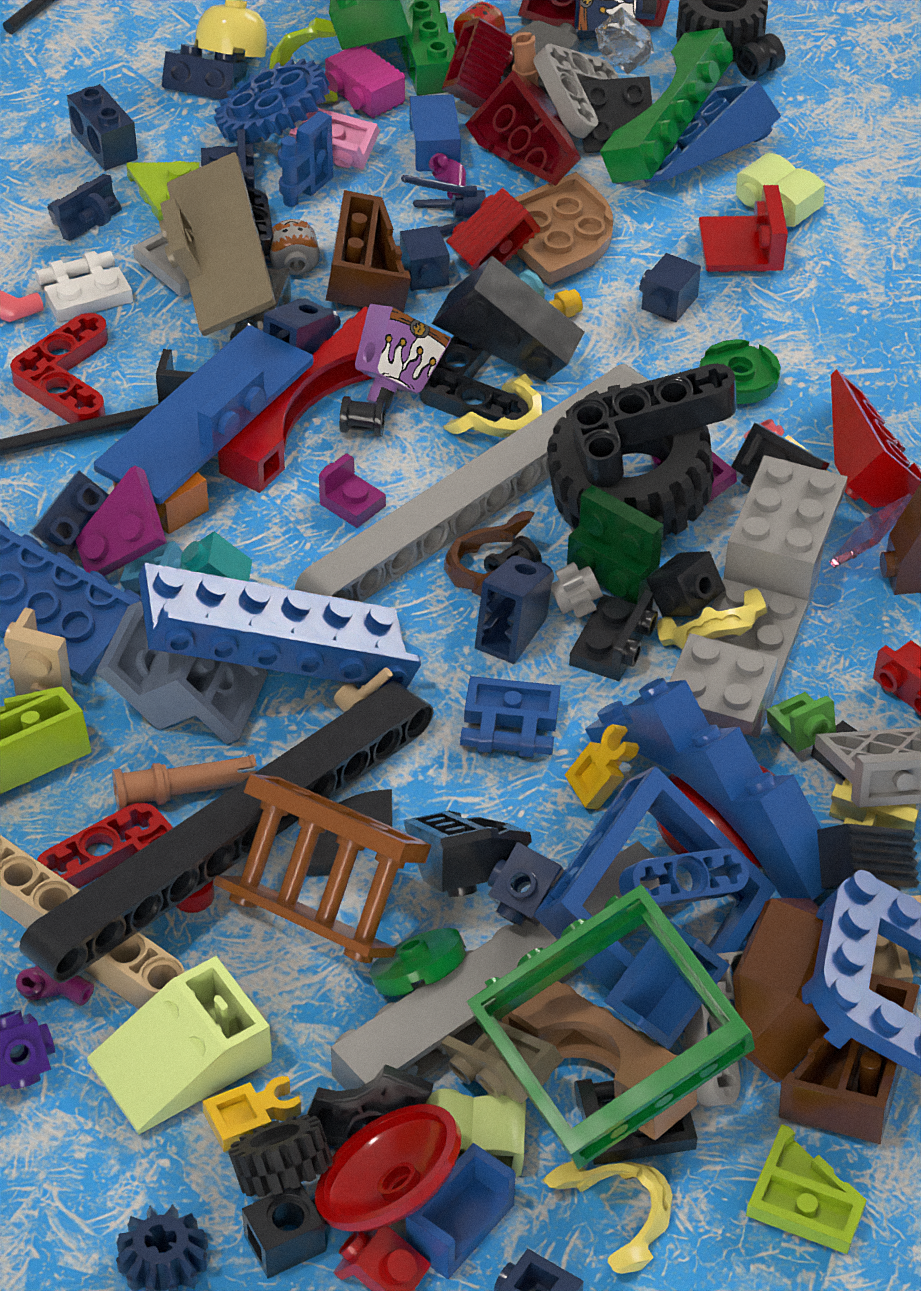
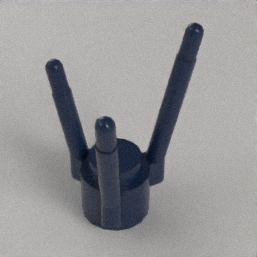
(462, 205)

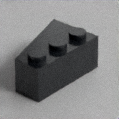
(509, 321)

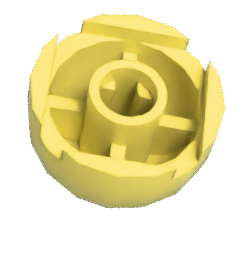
(232, 30)

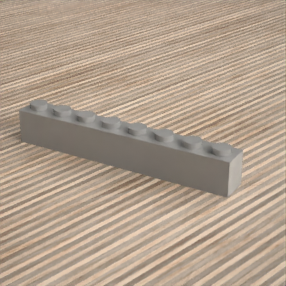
(412, 1030)

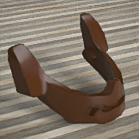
(472, 542)

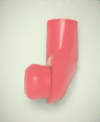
(16, 308)

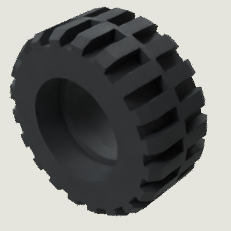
(666, 494)

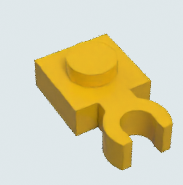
(597, 768)
(243, 1110)

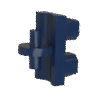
(85, 207)
(69, 513)

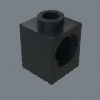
(282, 1249)

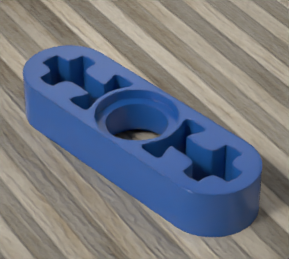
(698, 866)

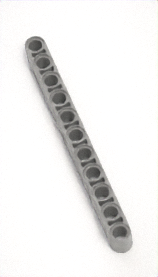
(448, 507)

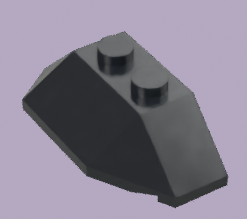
(463, 849)

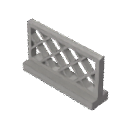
(878, 764)

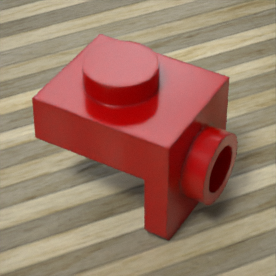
(381, 1261)

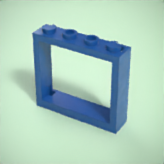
(689, 826)

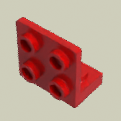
(747, 241)

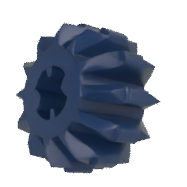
(142, 1246)

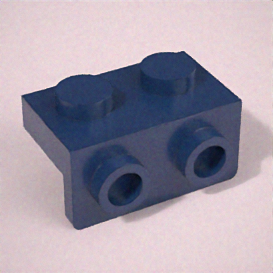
(201, 73)

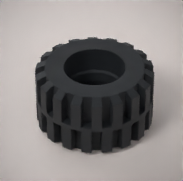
(740, 19)

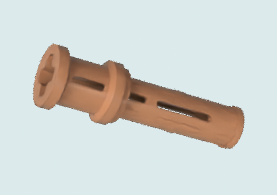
(161, 783)

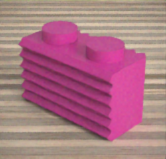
(365, 80)

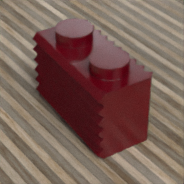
(478, 62)

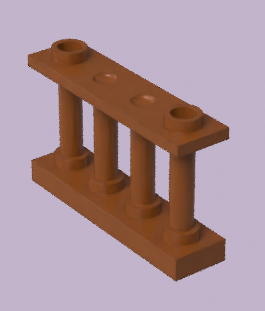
(353, 834)

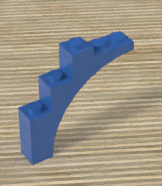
(720, 766)

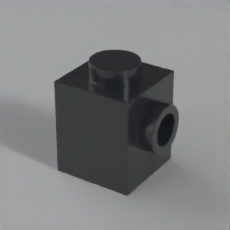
(685, 584)

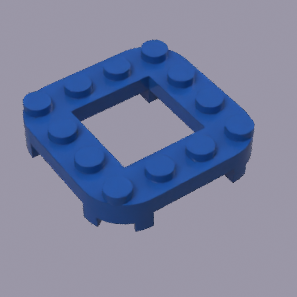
(844, 965)

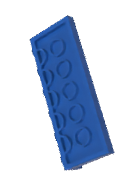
(64, 597)
(272, 627)

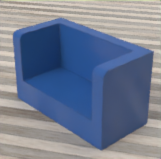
(434, 128)
(656, 994)
(462, 1210)

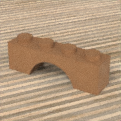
(594, 1034)

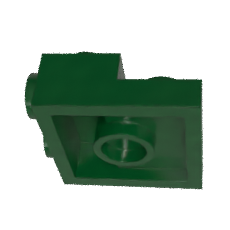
(616, 544)

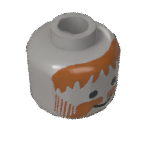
(294, 245)

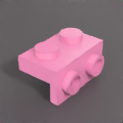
(351, 139)

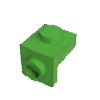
(801, 719)

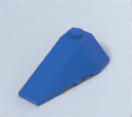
(724, 122)

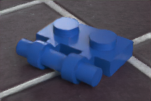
(309, 161)
(510, 704)

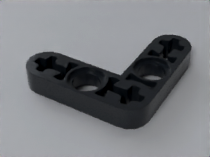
(452, 385)

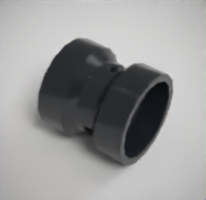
(757, 57)

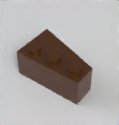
(365, 256)

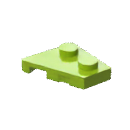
(153, 180)
(805, 1196)

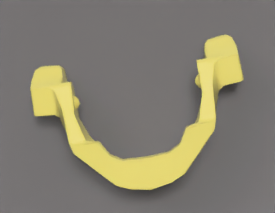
(504, 427)
(715, 623)
(635, 1254)

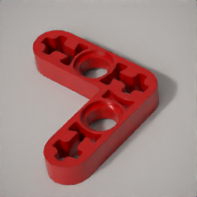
(38, 370)
(107, 831)

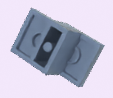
(178, 686)

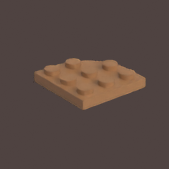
(573, 226)

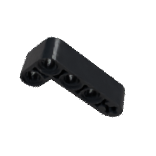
(646, 413)

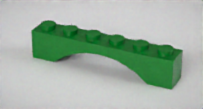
(643, 144)

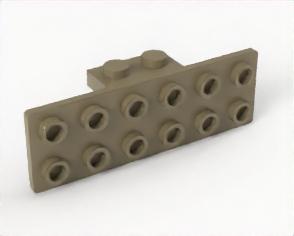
(217, 244)

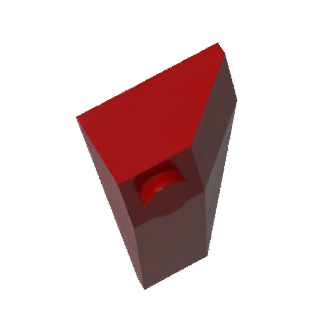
(867, 449)

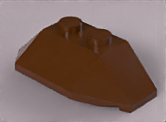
(770, 984)

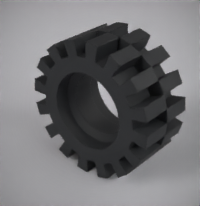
(280, 1156)

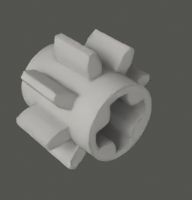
(576, 590)

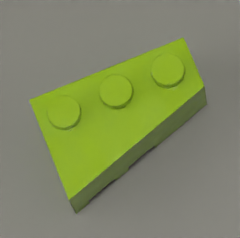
(39, 735)

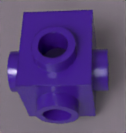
(36, 1043)

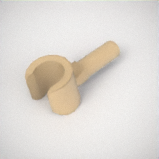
(351, 695)

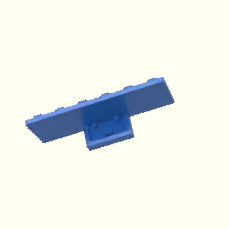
(206, 411)

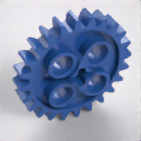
(272, 100)

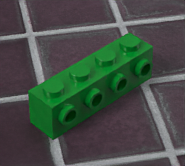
(427, 48)

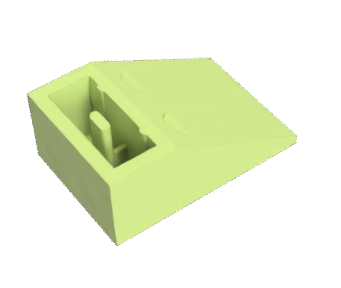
(182, 1046)

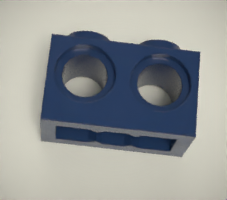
(102, 127)

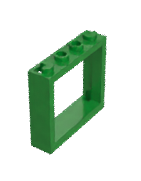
(657, 1091)

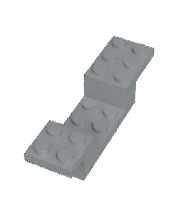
(780, 553)

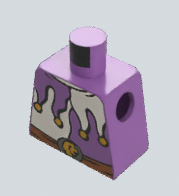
(397, 352)

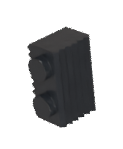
(879, 850)

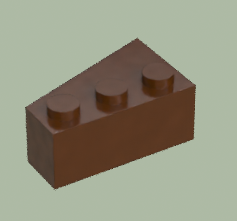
(847, 1086)

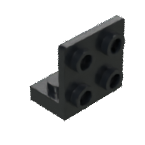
(615, 105)

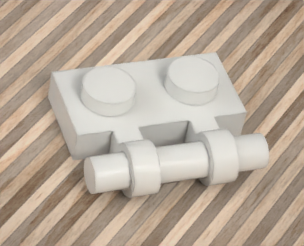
(84, 294)

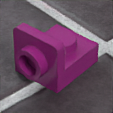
(347, 493)

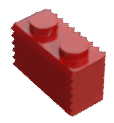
(493, 230)

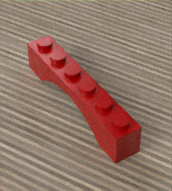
(259, 448)

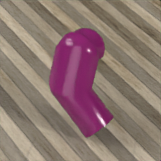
(447, 171)
(37, 985)

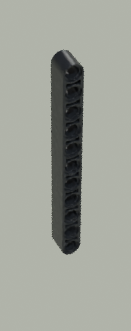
(217, 836)

